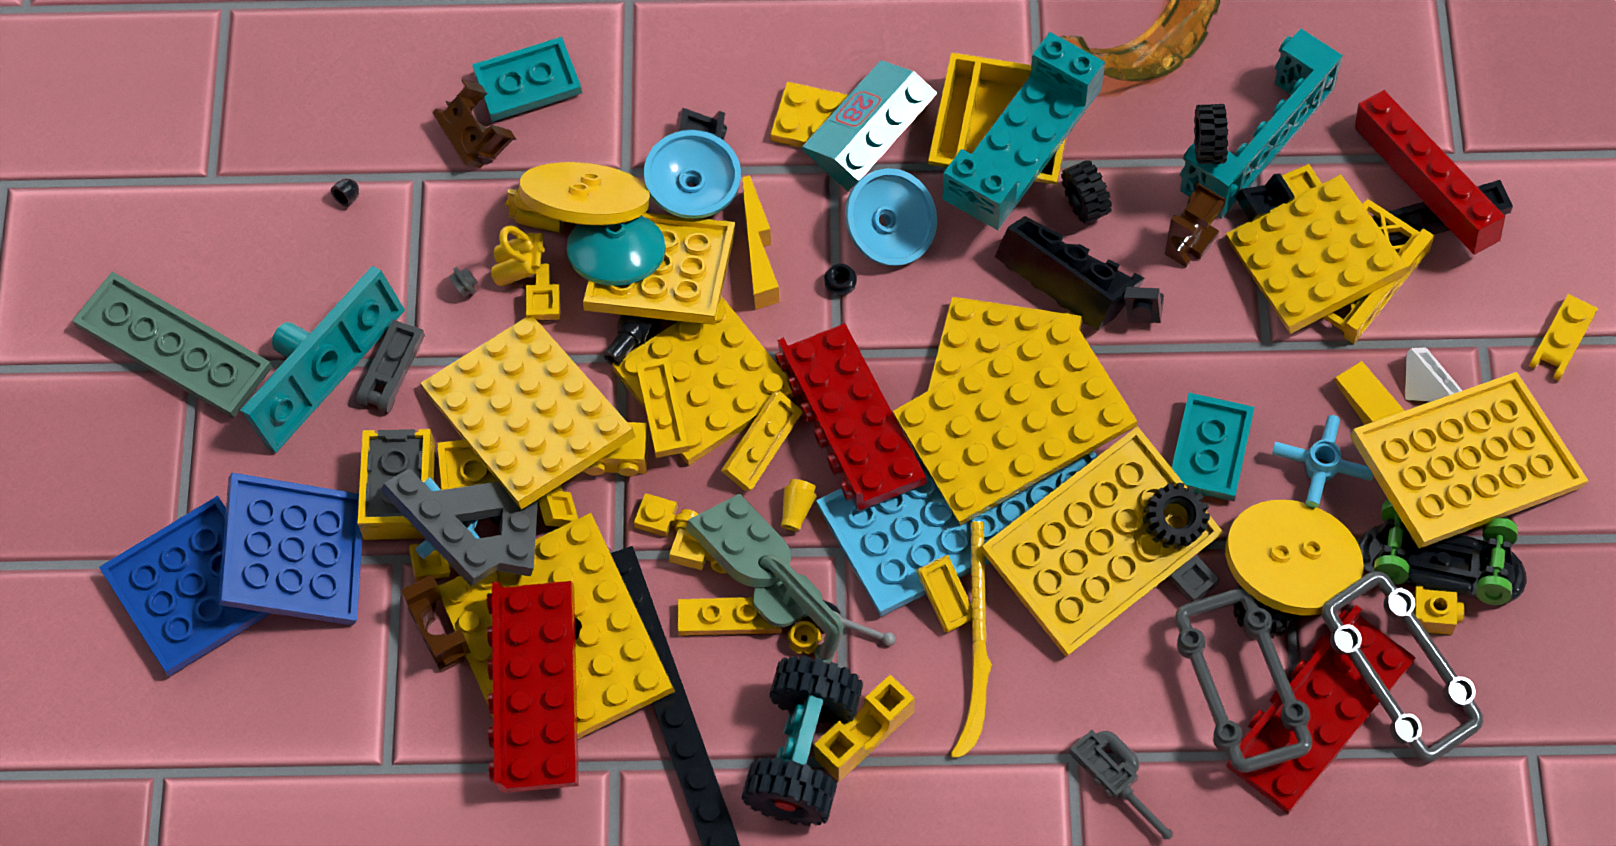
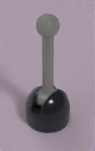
(888, 638)

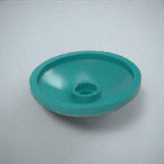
(616, 251)

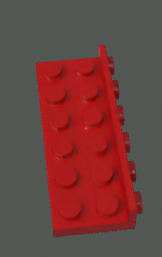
(850, 417)
(533, 687)
(1337, 707)

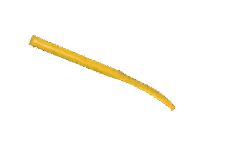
(981, 662)

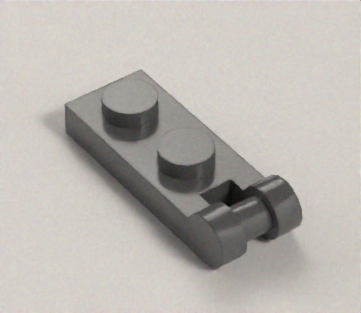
(390, 365)

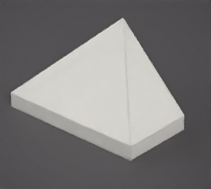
(1426, 377)

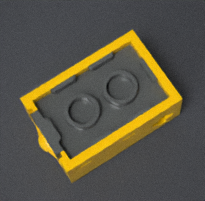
(382, 458)

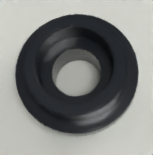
(840, 271)

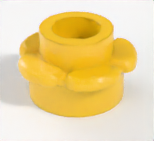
(804, 629)

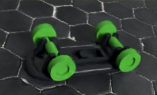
(1456, 564)

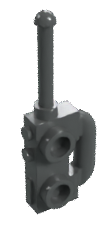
(1114, 778)

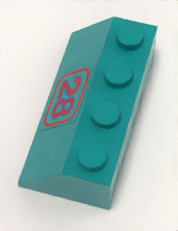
(868, 122)

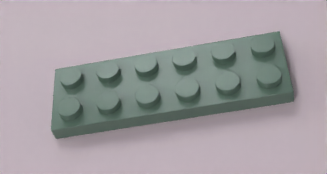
(172, 344)

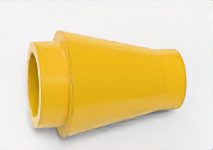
(797, 502)

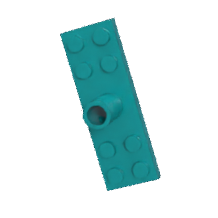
(320, 358)

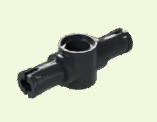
(631, 333)

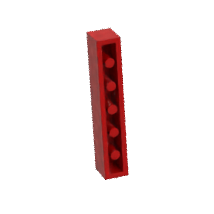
(1429, 172)

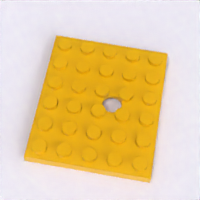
(614, 652)

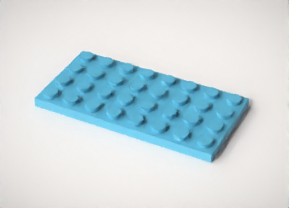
(917, 528)

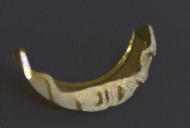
(1162, 47)

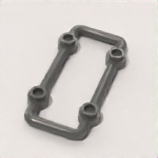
(1457, 691)
(1228, 734)

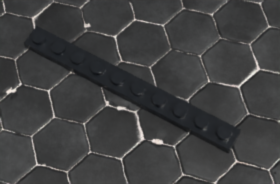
(678, 722)

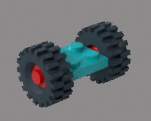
(786, 785)

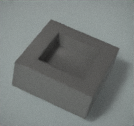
(1194, 579)

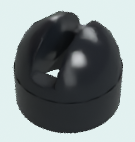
(345, 191)

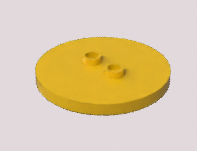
(584, 193)
(1292, 555)

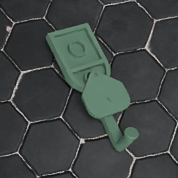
(761, 559)

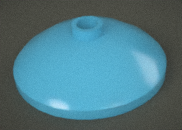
(697, 159)
(907, 213)

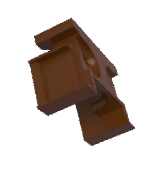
(466, 133)
(1192, 229)
(421, 600)

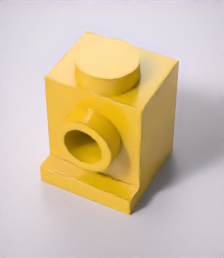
(1432, 619)

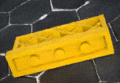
(1371, 305)

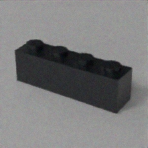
(1066, 272)

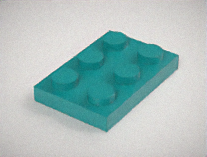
(527, 78)
(1212, 445)

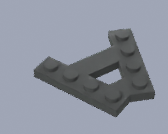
(440, 516)

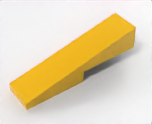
(759, 235)
(1366, 394)

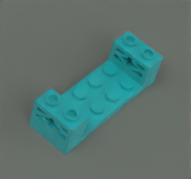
(1306, 72)
(1026, 134)

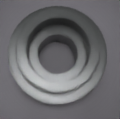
(463, 281)

